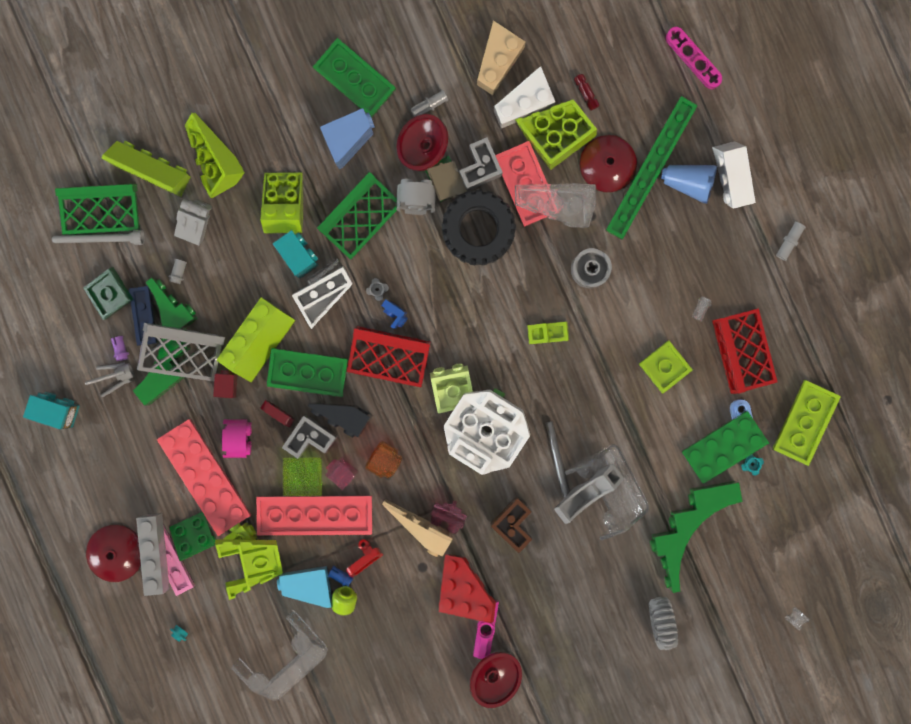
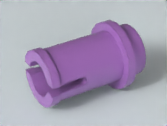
(119, 348)

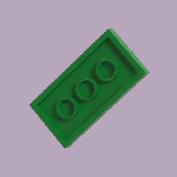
(354, 77)
(307, 372)
(725, 447)

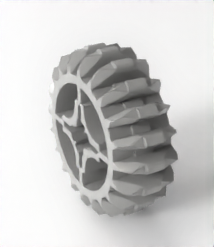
(663, 623)

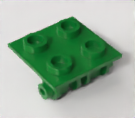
(192, 536)

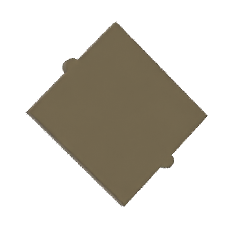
(446, 180)

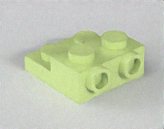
(450, 386)

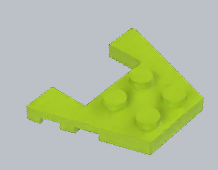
(259, 562)

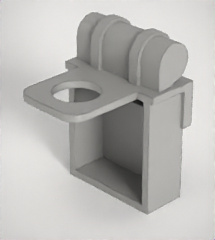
(192, 221)

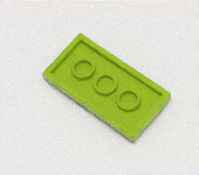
(806, 422)

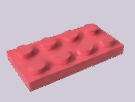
(521, 168)

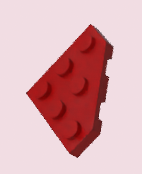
(464, 592)

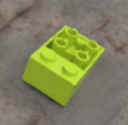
(282, 203)

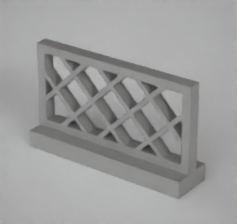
(182, 335)

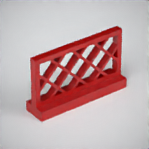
(392, 340)
(729, 352)

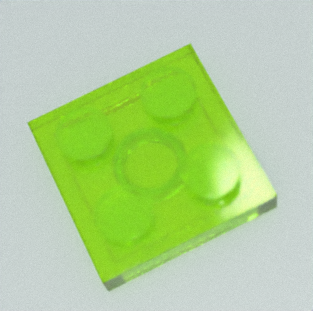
(302, 476)

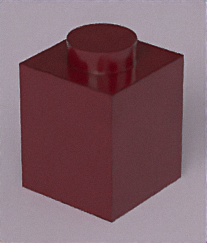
(225, 384)

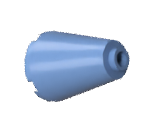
(691, 180)

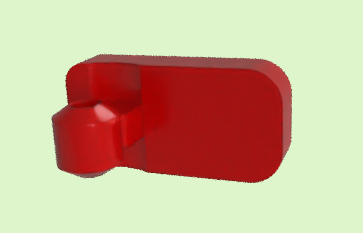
(370, 557)

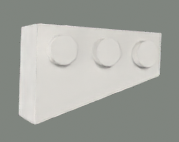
(525, 99)
(734, 174)

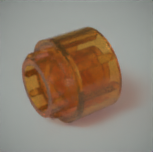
(383, 460)

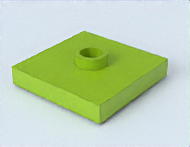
(665, 366)

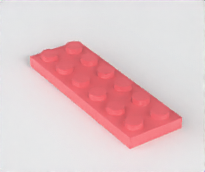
(204, 477)
(314, 515)

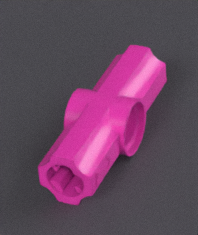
(484, 639)

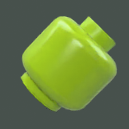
(344, 600)

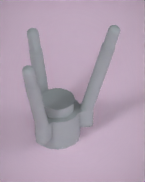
(123, 372)

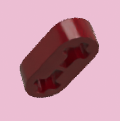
(277, 413)

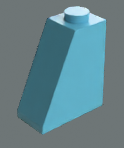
(307, 586)

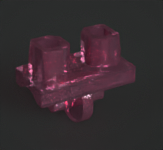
(450, 514)

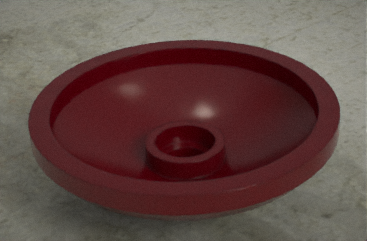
(415, 139)
(597, 170)
(123, 544)
(495, 679)

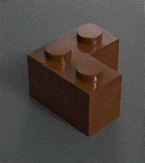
(508, 524)

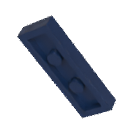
(142, 312)

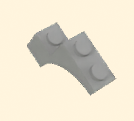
(585, 494)

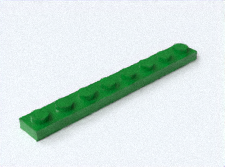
(651, 168)

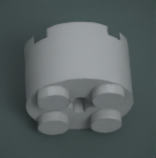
(415, 197)
(594, 258)

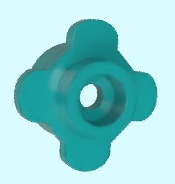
(758, 462)
(178, 633)

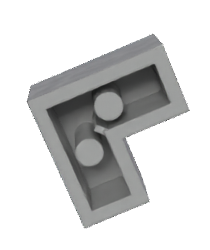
(485, 167)
(309, 432)

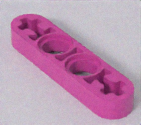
(696, 56)

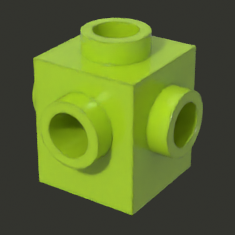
(243, 532)

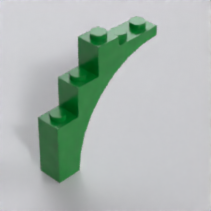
(172, 316)
(671, 544)

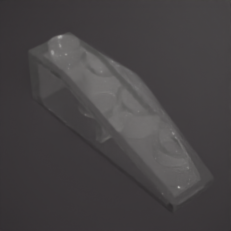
(562, 202)

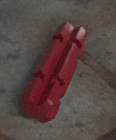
(586, 92)

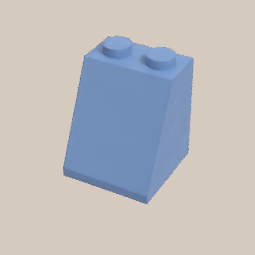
(347, 135)

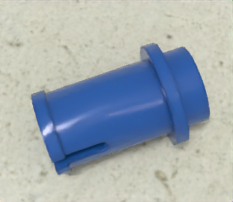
(340, 576)

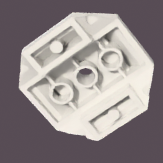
(483, 449)

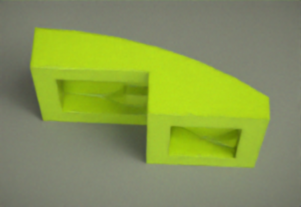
(548, 332)

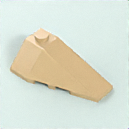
(430, 536)

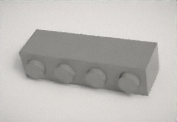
(153, 554)

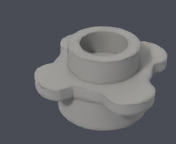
(377, 294)

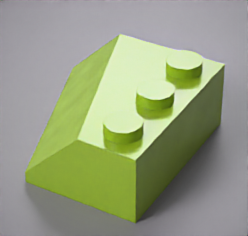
(557, 132)

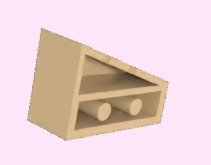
(499, 57)

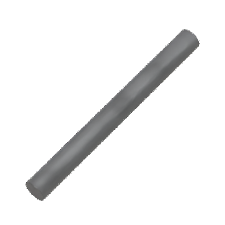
(557, 458)

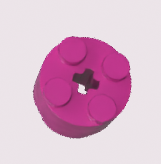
(235, 438)

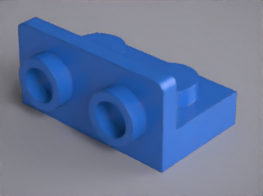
(393, 310)

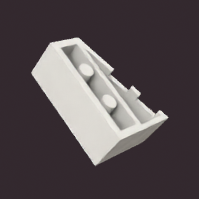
(320, 296)

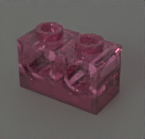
(340, 472)

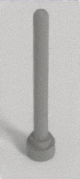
(136, 237)

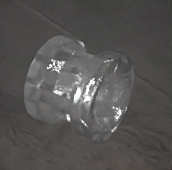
(797, 618)

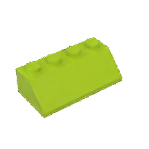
(147, 168)
(254, 339)

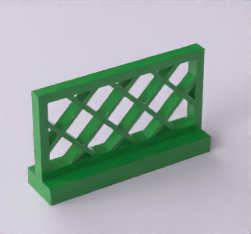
(98, 192)
(350, 201)

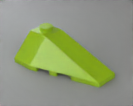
(217, 162)

